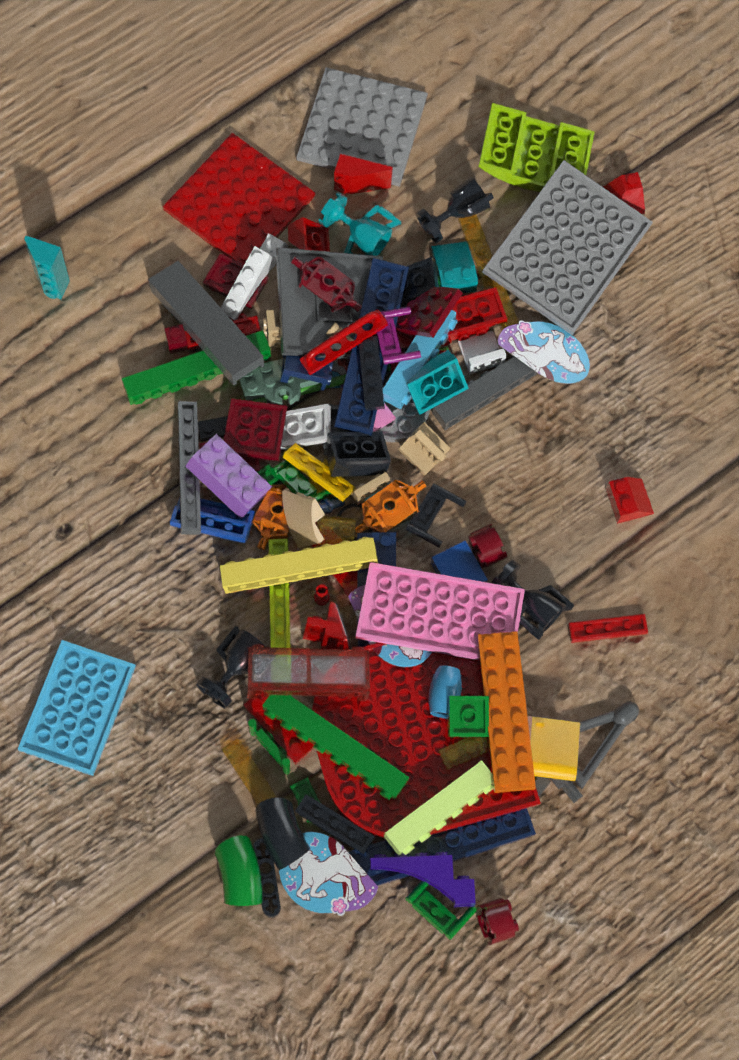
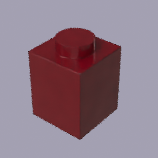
(176, 339)

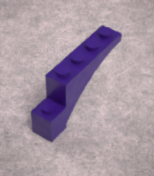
(433, 870)

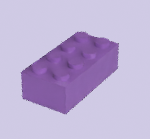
(228, 476)

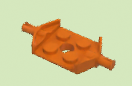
(381, 519)
(268, 523)

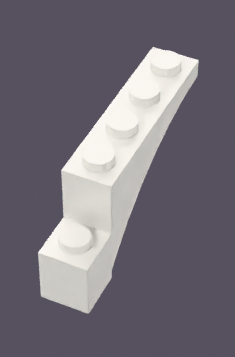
(251, 275)

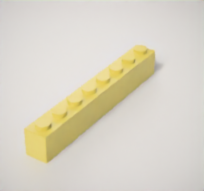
(298, 565)

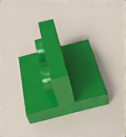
(468, 716)

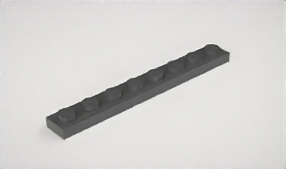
(189, 483)

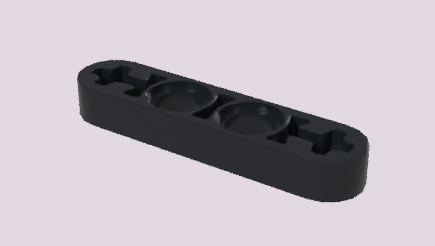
(268, 878)

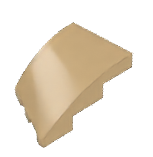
(301, 515)

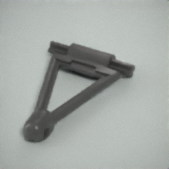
(621, 718)

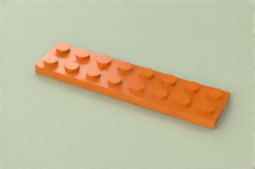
(507, 712)

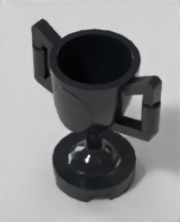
(464, 202)
(538, 606)
(236, 664)

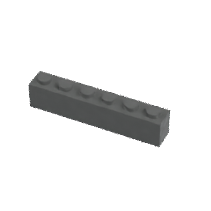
(483, 391)

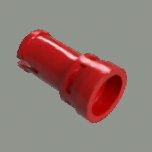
(321, 596)

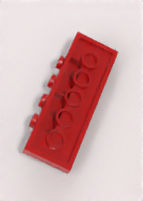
(473, 316)

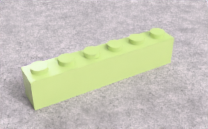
(439, 808)

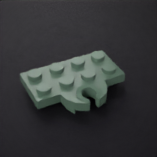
(266, 383)

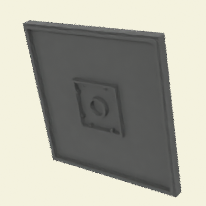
(305, 315)

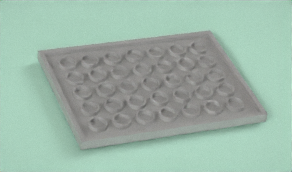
(567, 247)

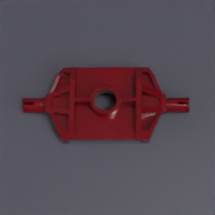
(335, 295)

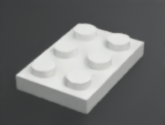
(307, 426)

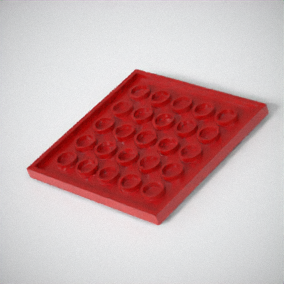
(238, 199)

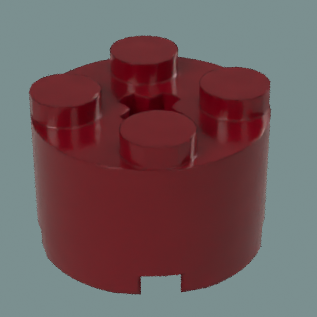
(488, 546)
(497, 921)

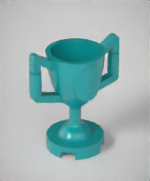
(365, 232)

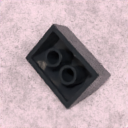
(357, 454)

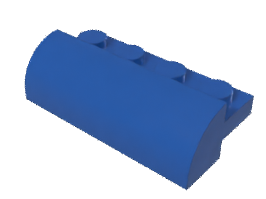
(219, 521)

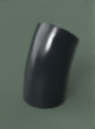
(280, 831)

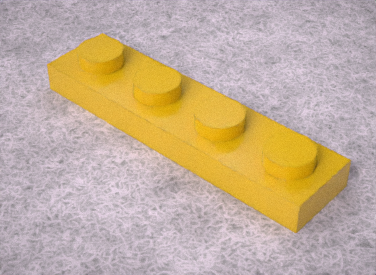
(318, 472)

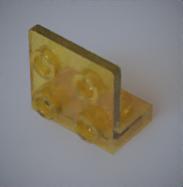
(336, 529)

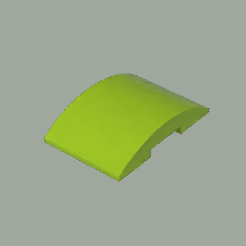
(531, 150)

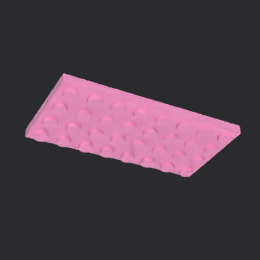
(434, 610)

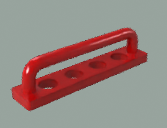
(375, 318)

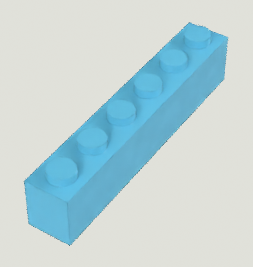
(396, 390)

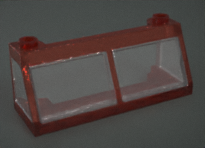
(308, 672)

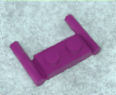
(389, 341)

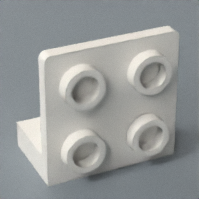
(481, 352)

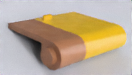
(554, 747)

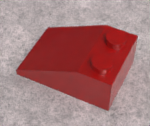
(360, 175)

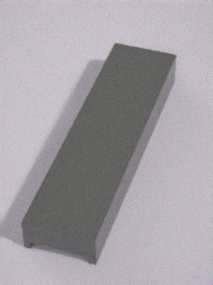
(205, 322)

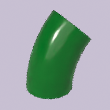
(239, 872)

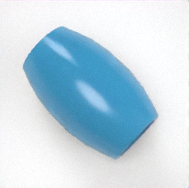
(444, 683)

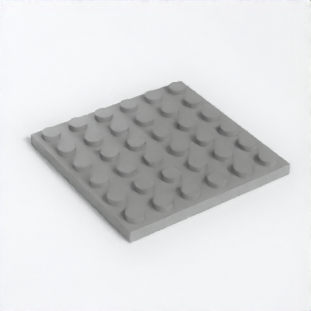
(362, 121)

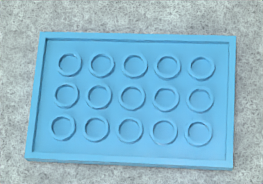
(77, 707)

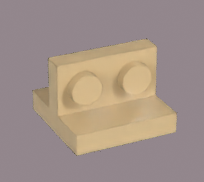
(424, 448)

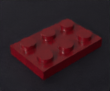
(223, 276)

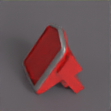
(329, 631)

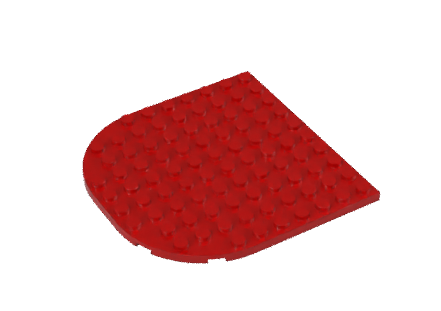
(404, 733)

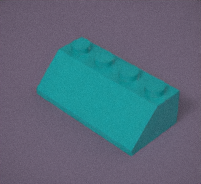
(48, 267)

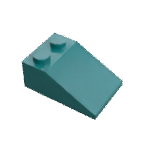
(455, 266)
(436, 382)

